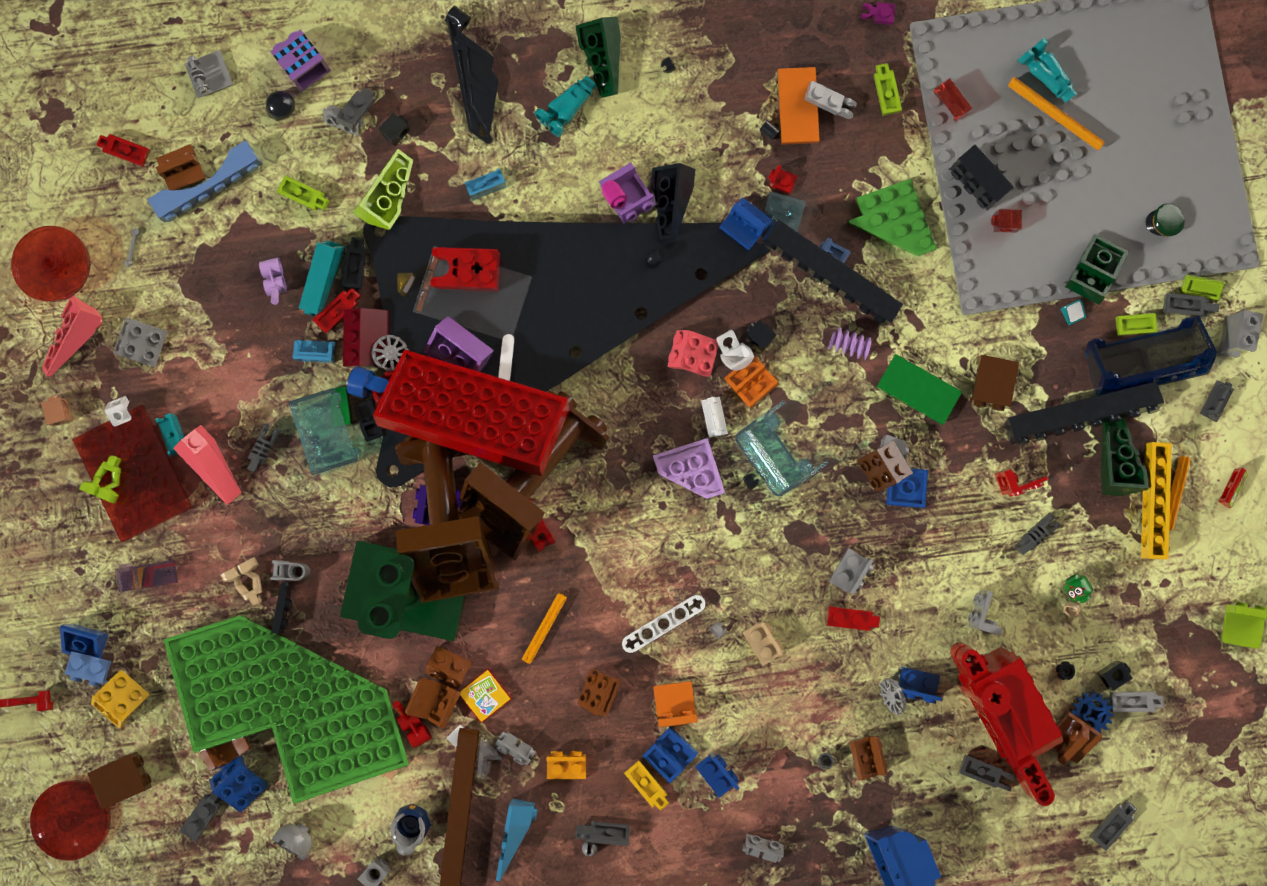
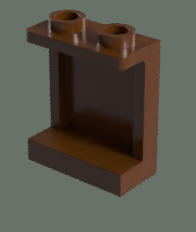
(994, 382)
(120, 780)

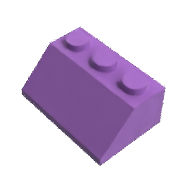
(457, 346)

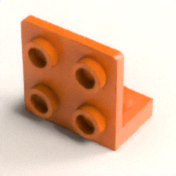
(675, 704)

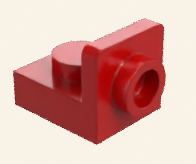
(782, 180)

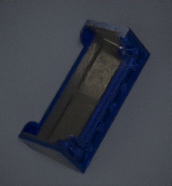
(1151, 358)

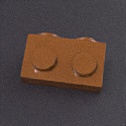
(447, 667)
(868, 757)

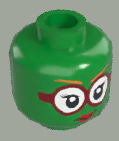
(1078, 588)

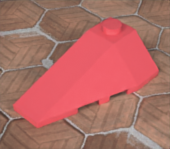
(77, 327)
(206, 459)

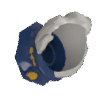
(409, 828)

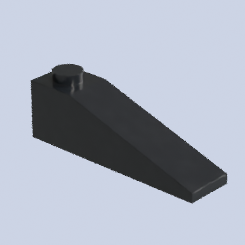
(672, 193)

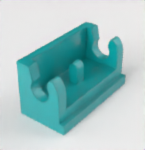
(170, 432)

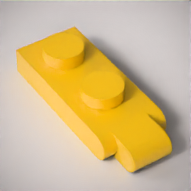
(647, 785)

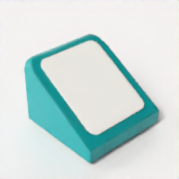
(1073, 312)

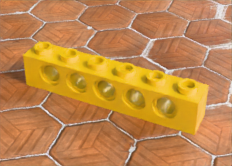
(1156, 501)

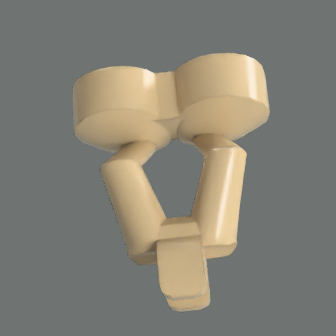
(245, 569)

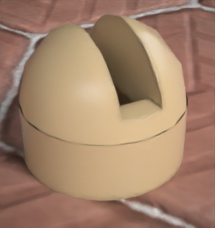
(1072, 608)

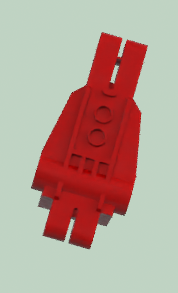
(1010, 712)

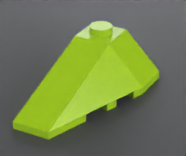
(384, 198)

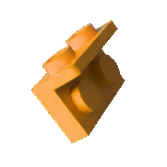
(566, 765)

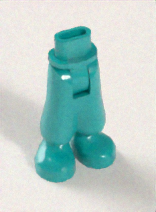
(1048, 70)
(565, 106)

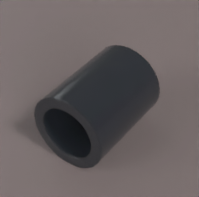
(769, 130)

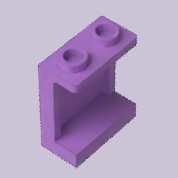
(638, 197)

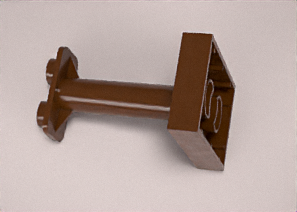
(505, 506)
(451, 551)

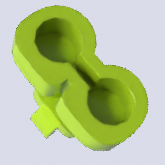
(104, 492)

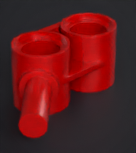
(417, 730)

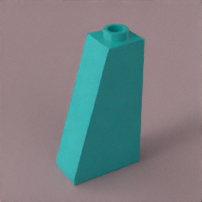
(321, 276)

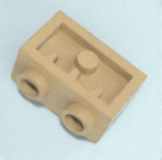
(763, 643)

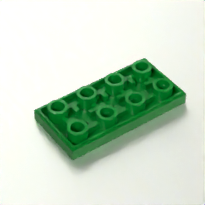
(919, 389)

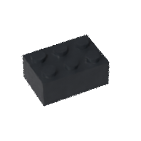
(980, 177)

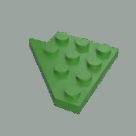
(895, 218)

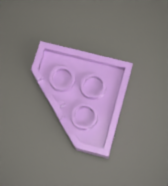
(691, 468)

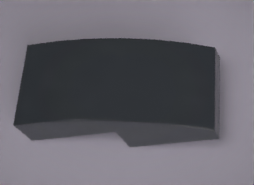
(369, 428)

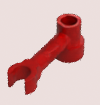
(42, 701)

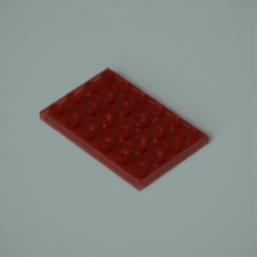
(148, 482)

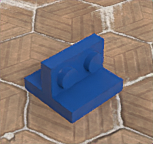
(745, 223)

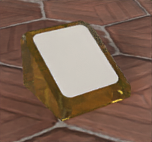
(404, 282)

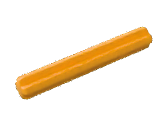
(1177, 488)
(544, 628)

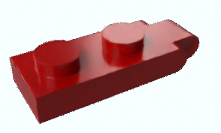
(123, 149)
(334, 312)
(852, 618)

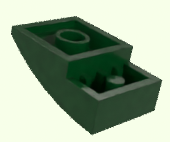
(1097, 269)

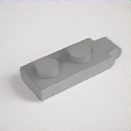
(1136, 701)

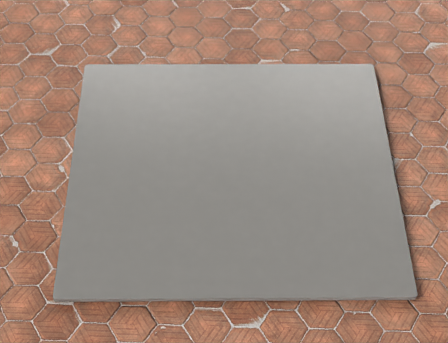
(1143, 86)

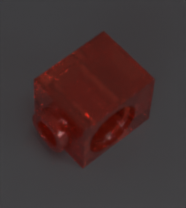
(1007, 220)

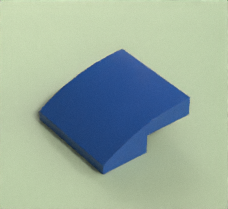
(670, 754)

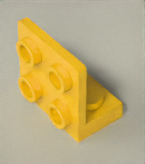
(119, 698)

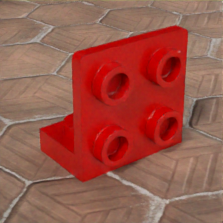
(1008, 482)

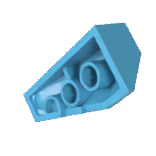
(517, 824)

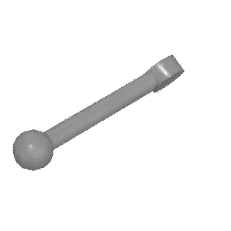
(135, 232)

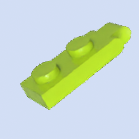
(887, 90)
(302, 194)

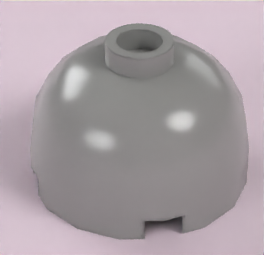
(294, 840)

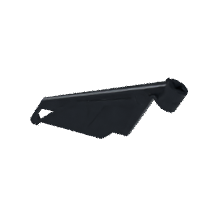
(474, 73)

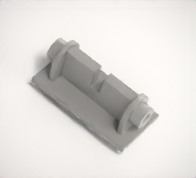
(330, 118)
(519, 753)
(772, 850)

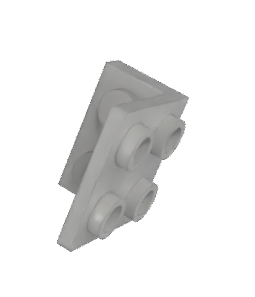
(140, 342)
(851, 572)
(977, 617)

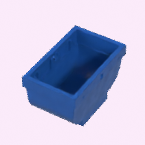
(904, 855)

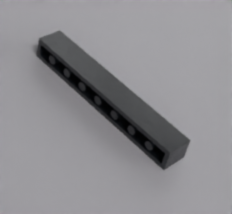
(832, 272)
(1084, 413)

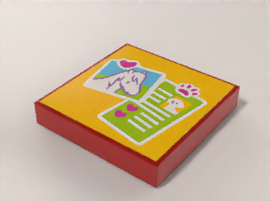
(484, 695)

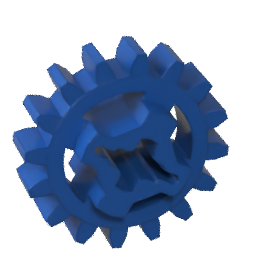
(1099, 711)

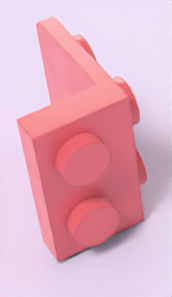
(693, 352)

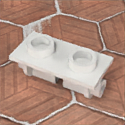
(714, 416)

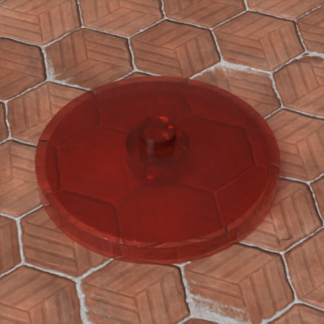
(50, 264)
(69, 820)

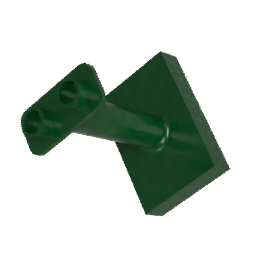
(385, 600)

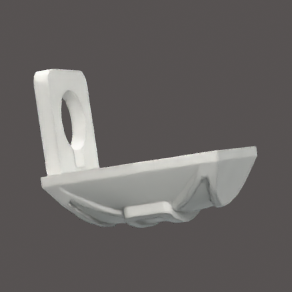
(738, 355)

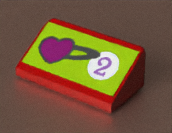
(1233, 487)

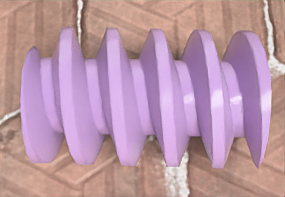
(850, 343)

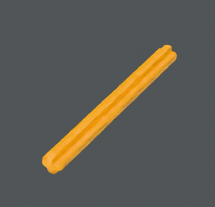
(1055, 113)

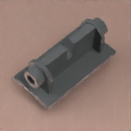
(1217, 400)

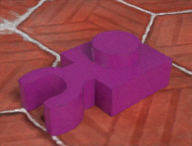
(882, 13)

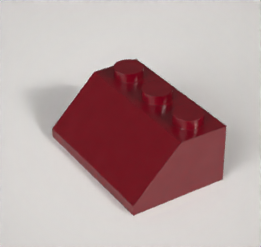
(360, 332)

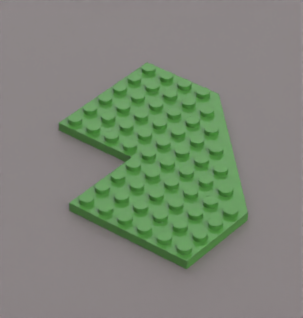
(324, 718)

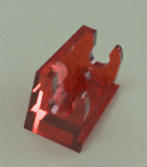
(953, 99)

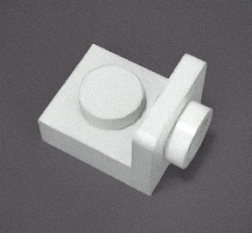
(117, 411)

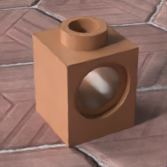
(56, 411)

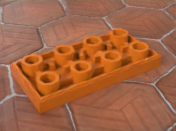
(797, 117)

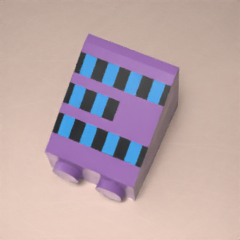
(300, 60)

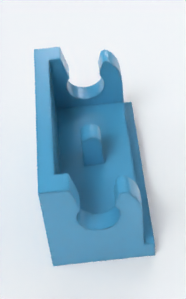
(485, 184)
(314, 351)

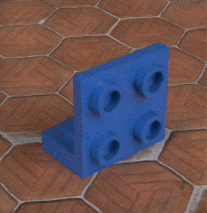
(920, 684)
(716, 775)
(237, 784)

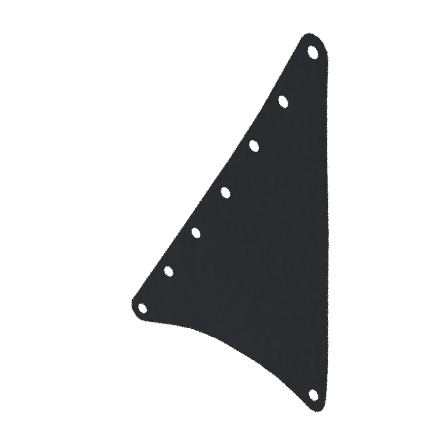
(579, 293)

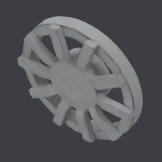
(389, 352)
(893, 696)

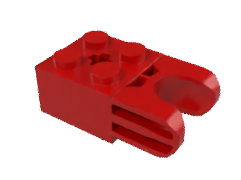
(462, 269)

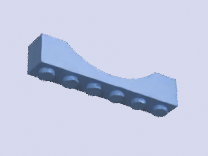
(239, 161)

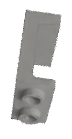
(1240, 333)

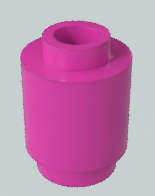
(614, 194)

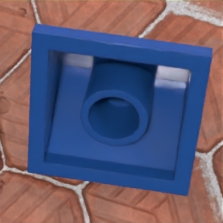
(82, 640)

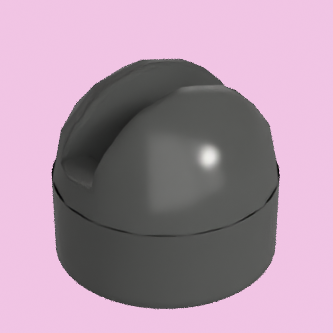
(829, 761)

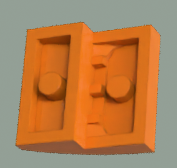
(752, 382)

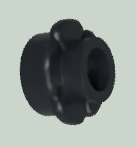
(1070, 670)

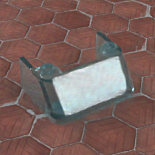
(771, 456)

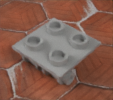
(208, 73)

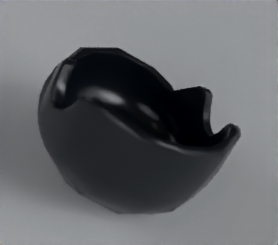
(280, 105)

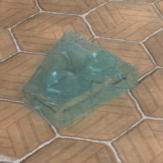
(786, 209)

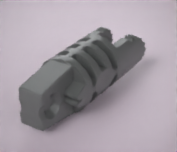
(261, 448)
(1037, 534)

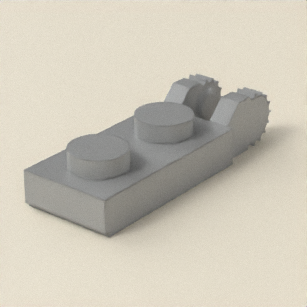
(829, 100)

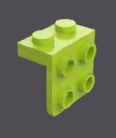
(1244, 625)

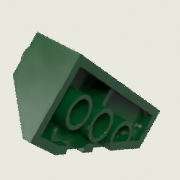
(601, 45)
(1120, 464)

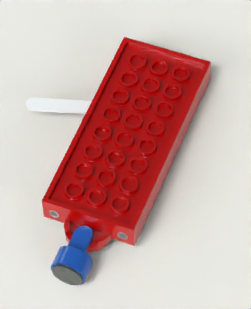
(466, 408)

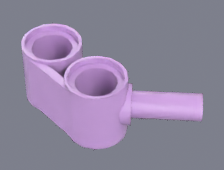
(275, 281)

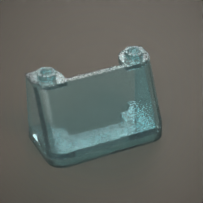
(323, 432)

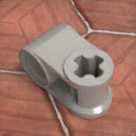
(287, 571)

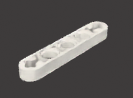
(657, 631)

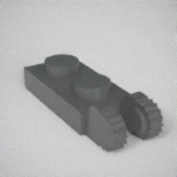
(984, 772)

